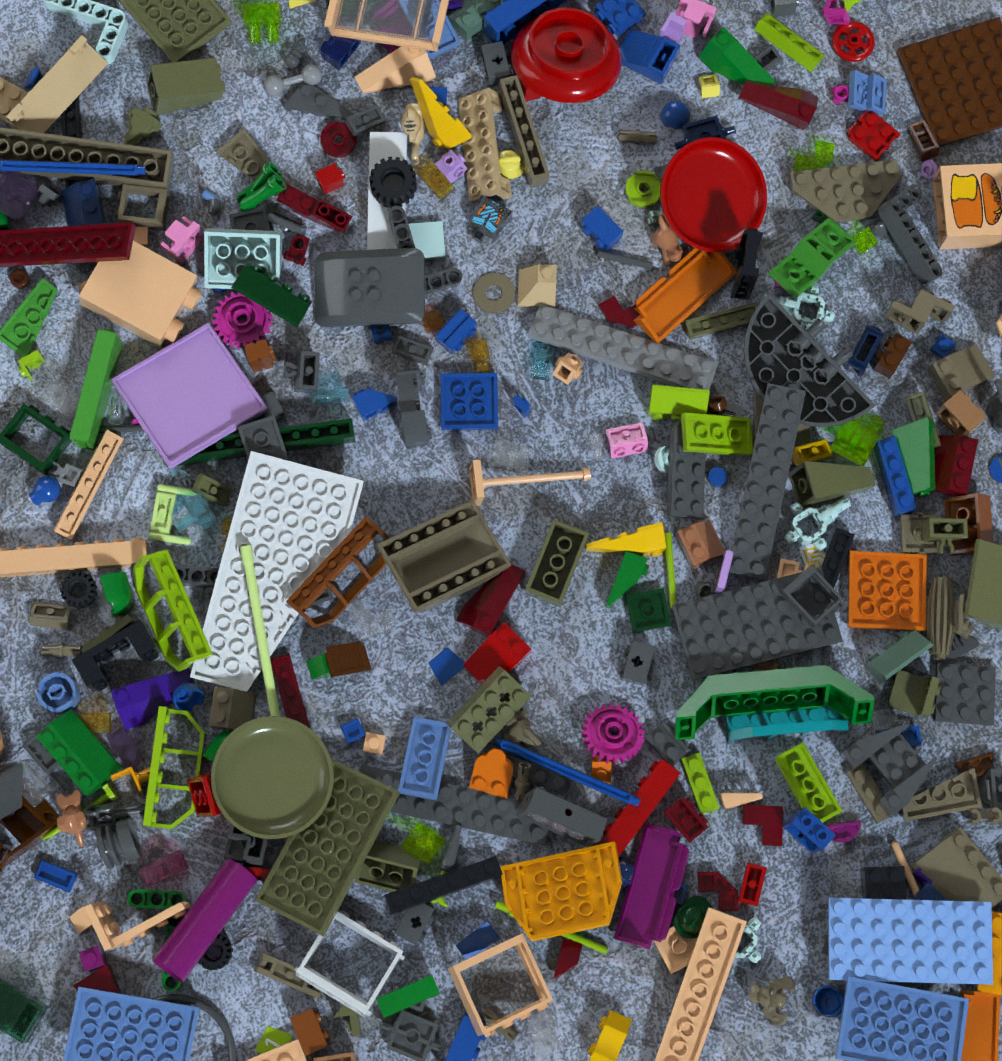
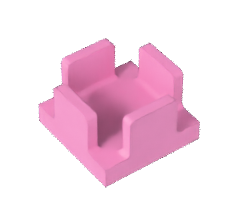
(698, 16)
(184, 239)

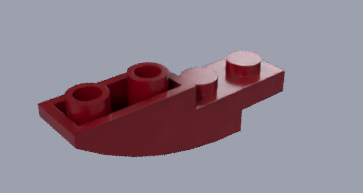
(314, 209)

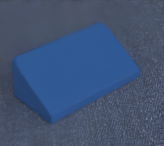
(477, 940)

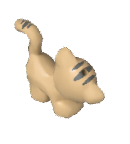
(414, 127)

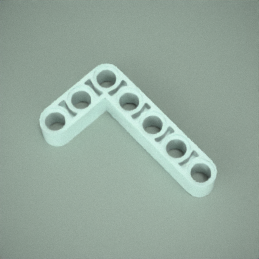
(92, 16)

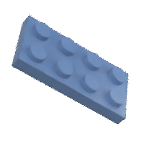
(424, 758)

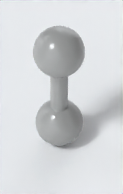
(275, 85)

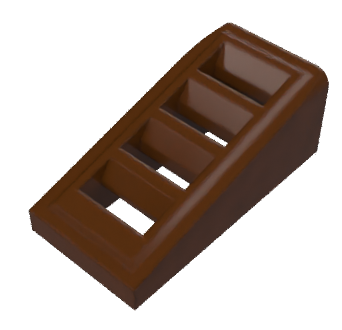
(924, 151)

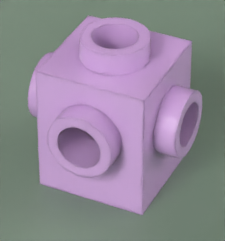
(451, 165)

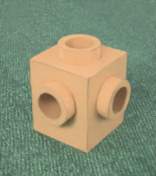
(568, 368)

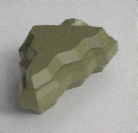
(141, 125)

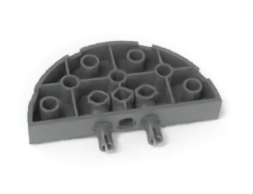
(788, 356)

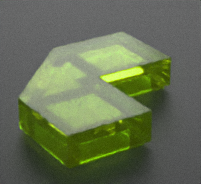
(822, 157)

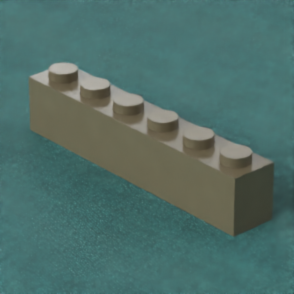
(523, 131)

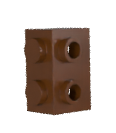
(892, 356)

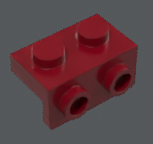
(686, 819)

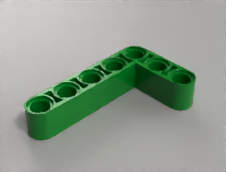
(167, 902)

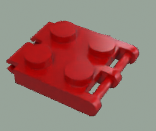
(871, 134)

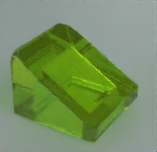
(865, 240)

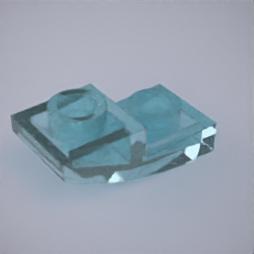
(542, 361)

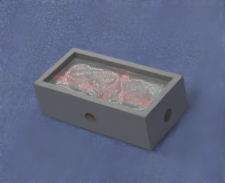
(562, 816)

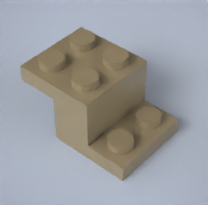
(922, 307)

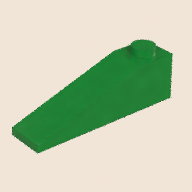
(732, 60)

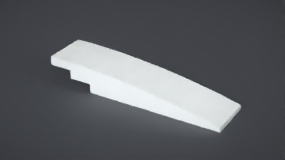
(379, 229)

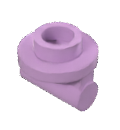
(929, 169)

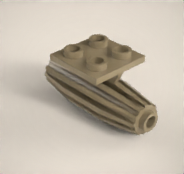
(945, 617)

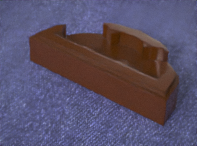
(980, 763)

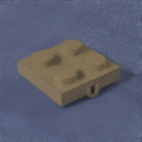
(912, 534)

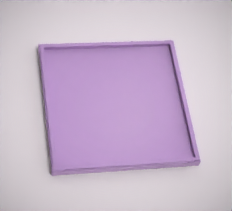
(189, 395)

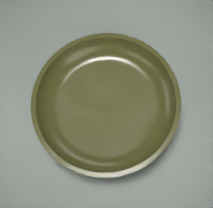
(272, 777)

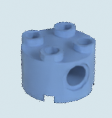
(58, 693)

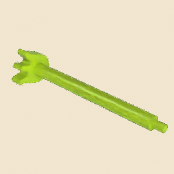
(110, 794)

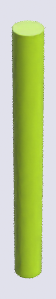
(670, 570)

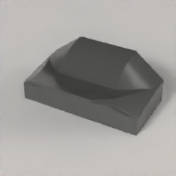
(991, 788)

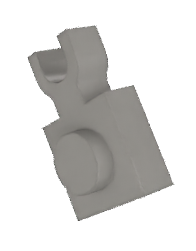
(68, 475)

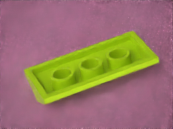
(807, 782)

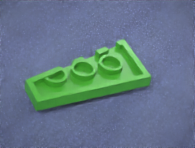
(26, 322)

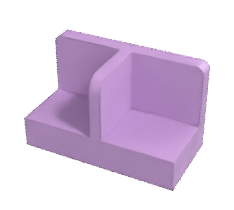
(674, 28)

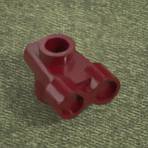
(295, 254)

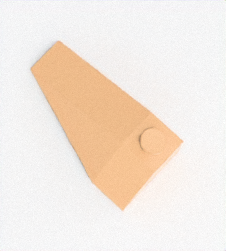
(396, 70)

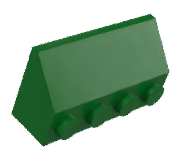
(79, 752)

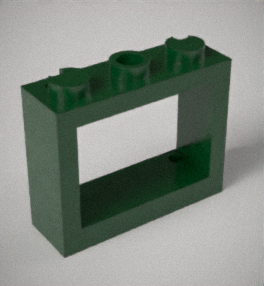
(14, 425)

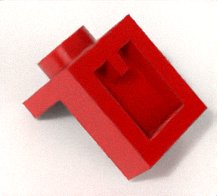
(259, 872)

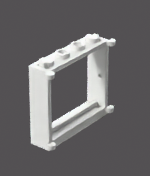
(333, 989)

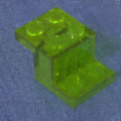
(858, 438)

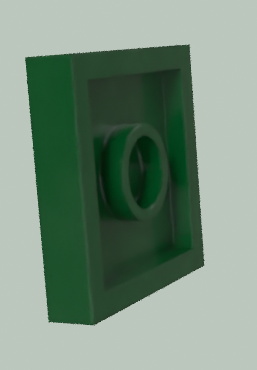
(648, 610)

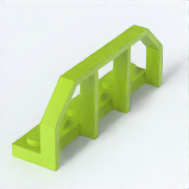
(179, 605)
(158, 757)

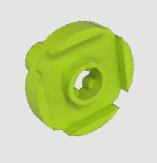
(636, 196)

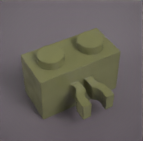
(943, 531)

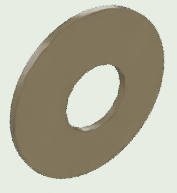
(488, 305)

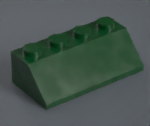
(272, 294)

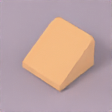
(81, 920)

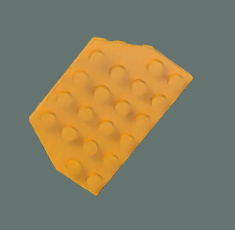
(563, 891)

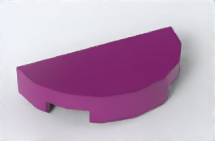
(845, 831)

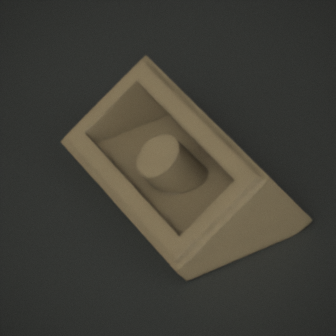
(50, 615)

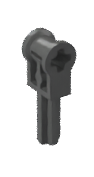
(107, 814)

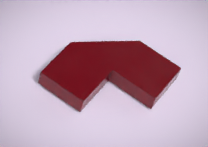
(615, 314)
(715, 882)

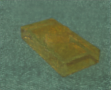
(435, 181)
(97, 721)

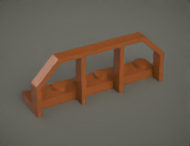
(331, 569)

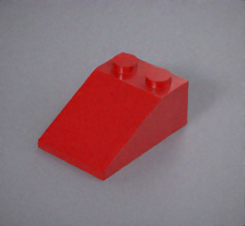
(500, 649)
(202, 795)

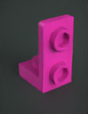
(835, 14)

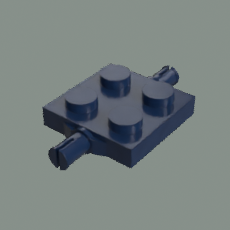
(703, 129)

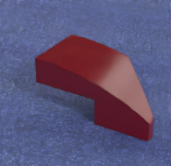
(568, 957)

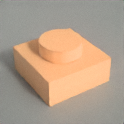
(374, 743)

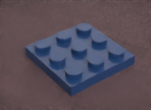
(469, 401)

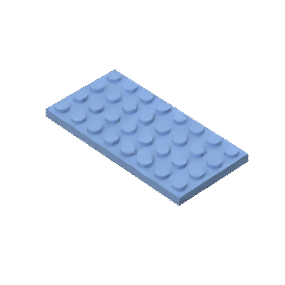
(910, 940)

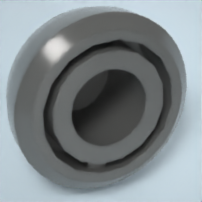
(878, 227)

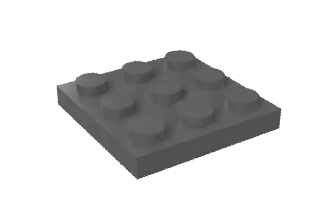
(965, 694)

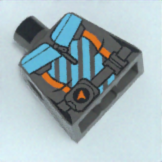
(489, 219)

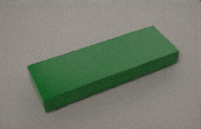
(407, 996)

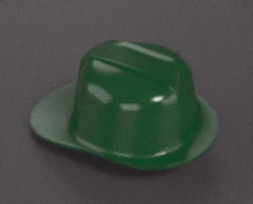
(691, 916)

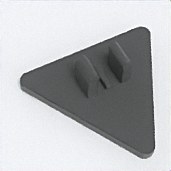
(960, 646)

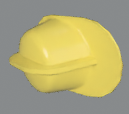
(510, 164)

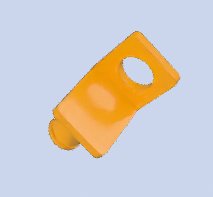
(138, 778)

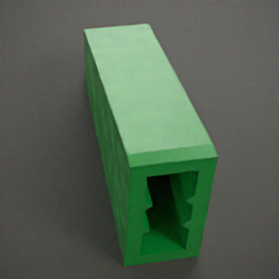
(917, 453)

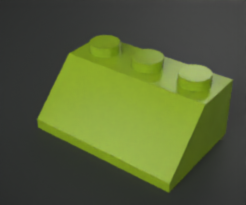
(674, 401)

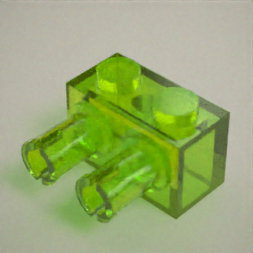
(263, 15)

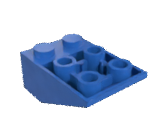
(649, 54)

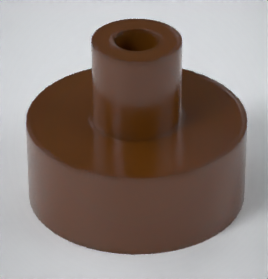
(717, 404)

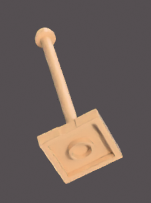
(478, 482)

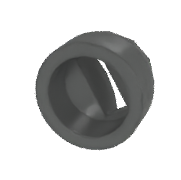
(705, 586)

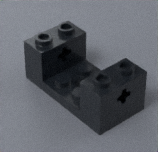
(89, 663)

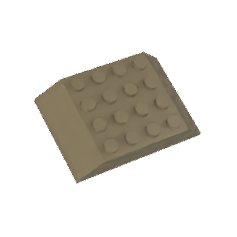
(444, 557)

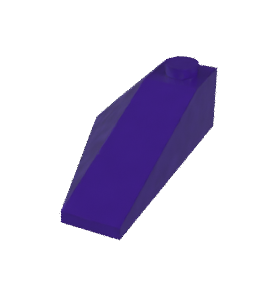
(141, 700)

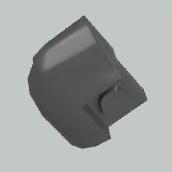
(245, 848)

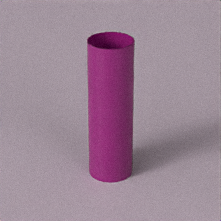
(205, 920)

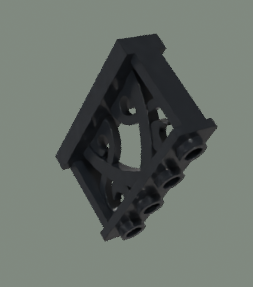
(746, 271)

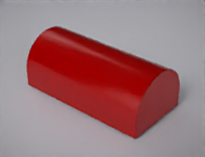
(752, 884)

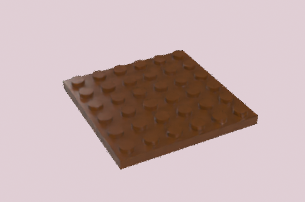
(958, 80)

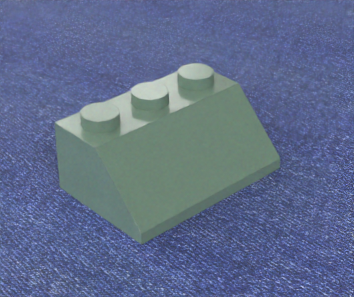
(470, 18)
(897, 655)

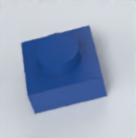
(942, 346)
(521, 405)

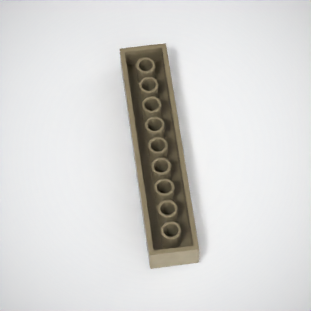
(36, 146)

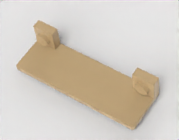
(58, 88)
(481, 149)

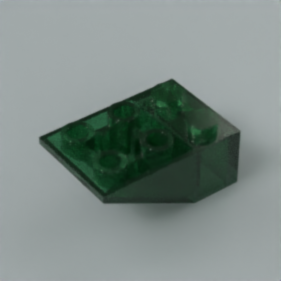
(19, 1012)

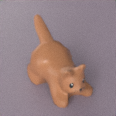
(668, 242)
(72, 819)

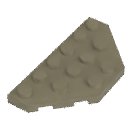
(847, 190)

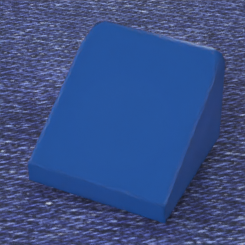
(33, 78)

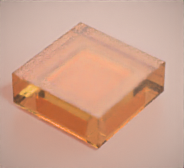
(433, 321)

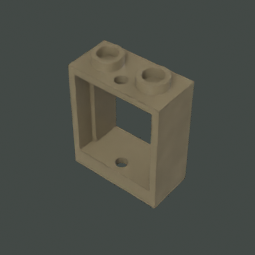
(161, 211)

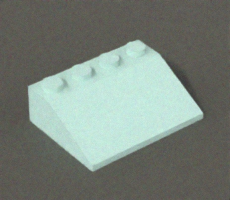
(230, 249)

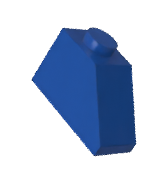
(372, 402)

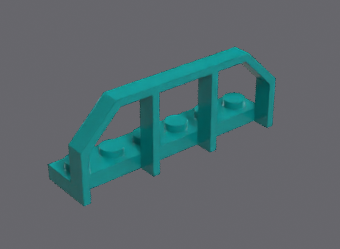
(784, 722)

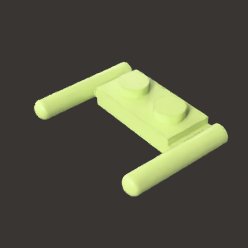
(164, 512)

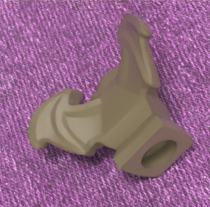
(520, 731)
(772, 998)

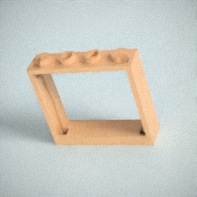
(532, 970)

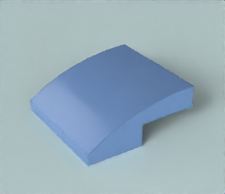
(867, 92)

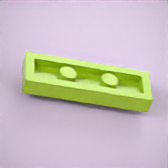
(700, 783)

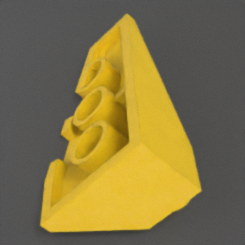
(440, 125)
(643, 542)

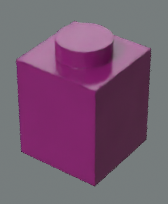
(93, 958)

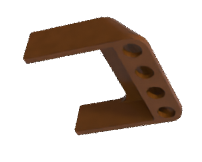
(28, 827)

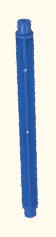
(70, 167)
(566, 771)

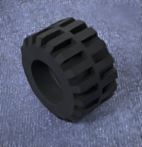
(388, 168)

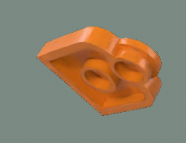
(492, 773)

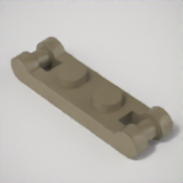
(284, 973)

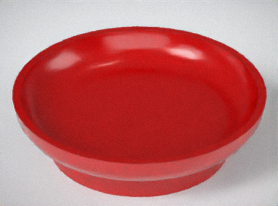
(566, 56)
(713, 194)

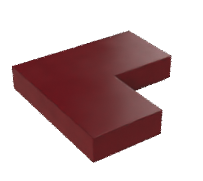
(769, 818)

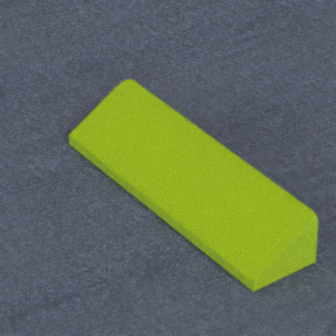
(789, 42)

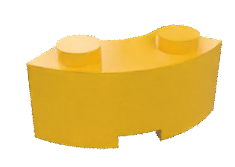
(611, 1037)

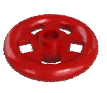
(851, 55)

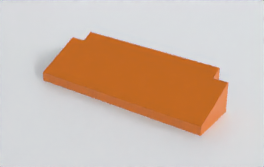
(675, 298)
(981, 1027)

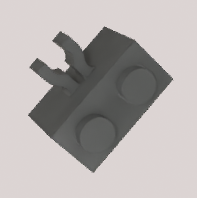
(305, 371)

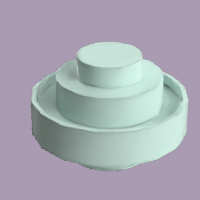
(662, 459)

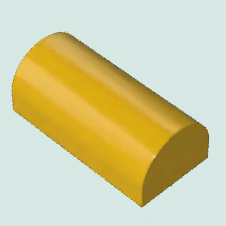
(812, 452)

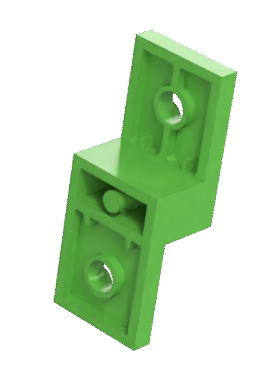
(812, 257)

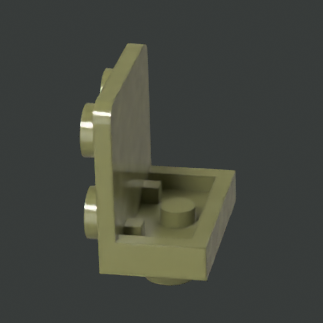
(914, 694)

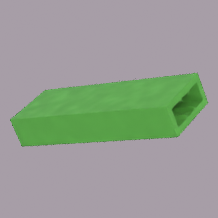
(96, 389)

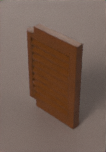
(347, 659)

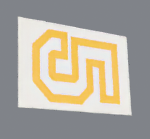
(812, 556)

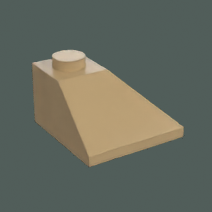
(537, 286)

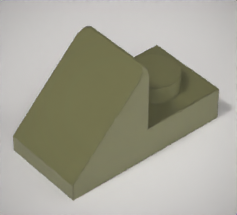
(211, 490)
(353, 1023)

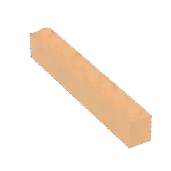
(72, 558)

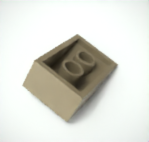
(960, 371)

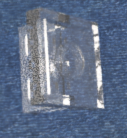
(36, 783)

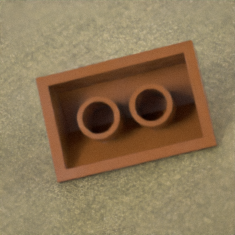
(977, 511)

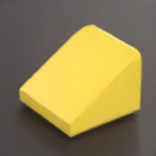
(709, 86)

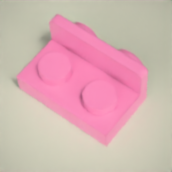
(627, 440)

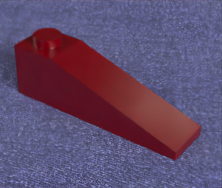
(487, 606)

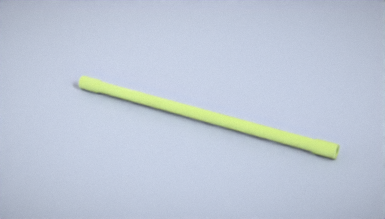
(248, 562)

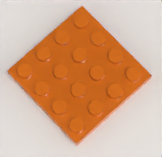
(887, 591)

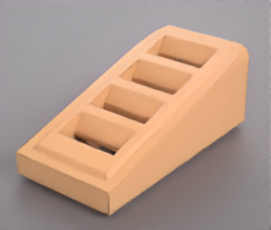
(731, 800)

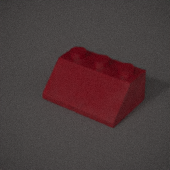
(954, 464)

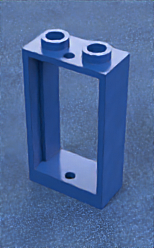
(815, 833)

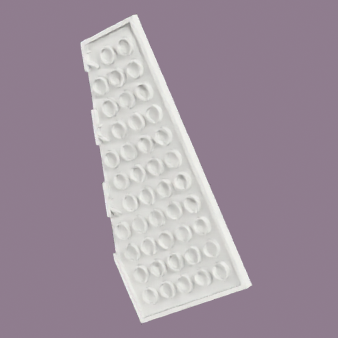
(293, 523)

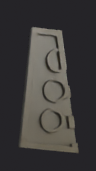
(245, 155)
(947, 797)

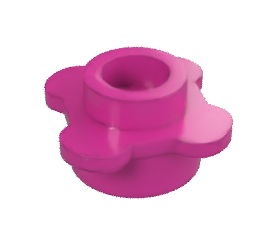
(844, 90)

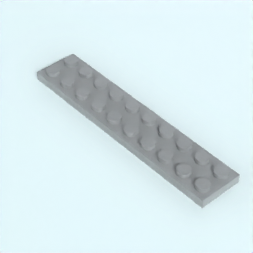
(621, 349)

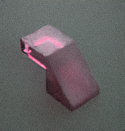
(163, 868)

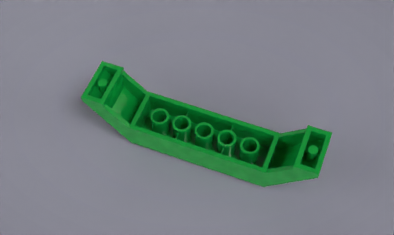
(773, 692)

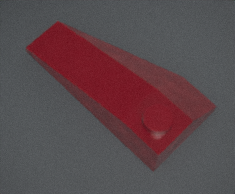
(785, 103)

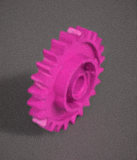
(241, 333)
(612, 747)

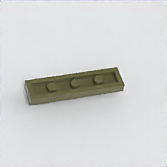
(720, 321)

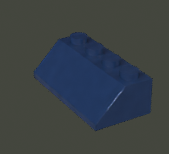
(83, 204)

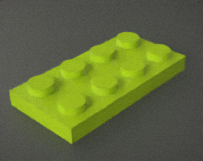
(716, 434)

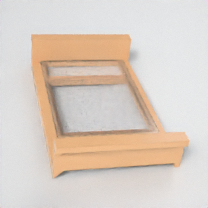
(390, 22)

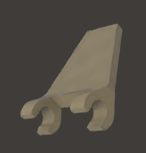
(993, 814)

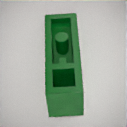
(629, 574)

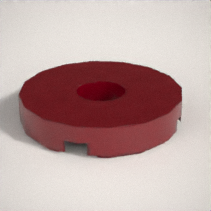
(333, 149)

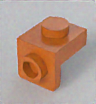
(600, 769)

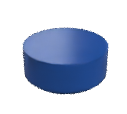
(717, 476)

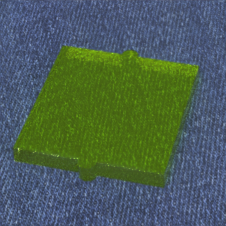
(423, 843)

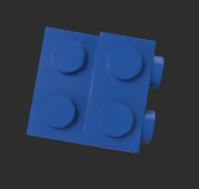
(619, 15)

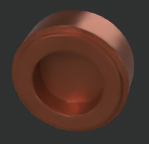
(19, 278)

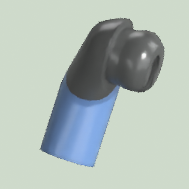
(214, 202)

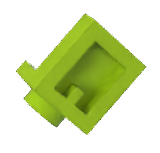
(30, 361)

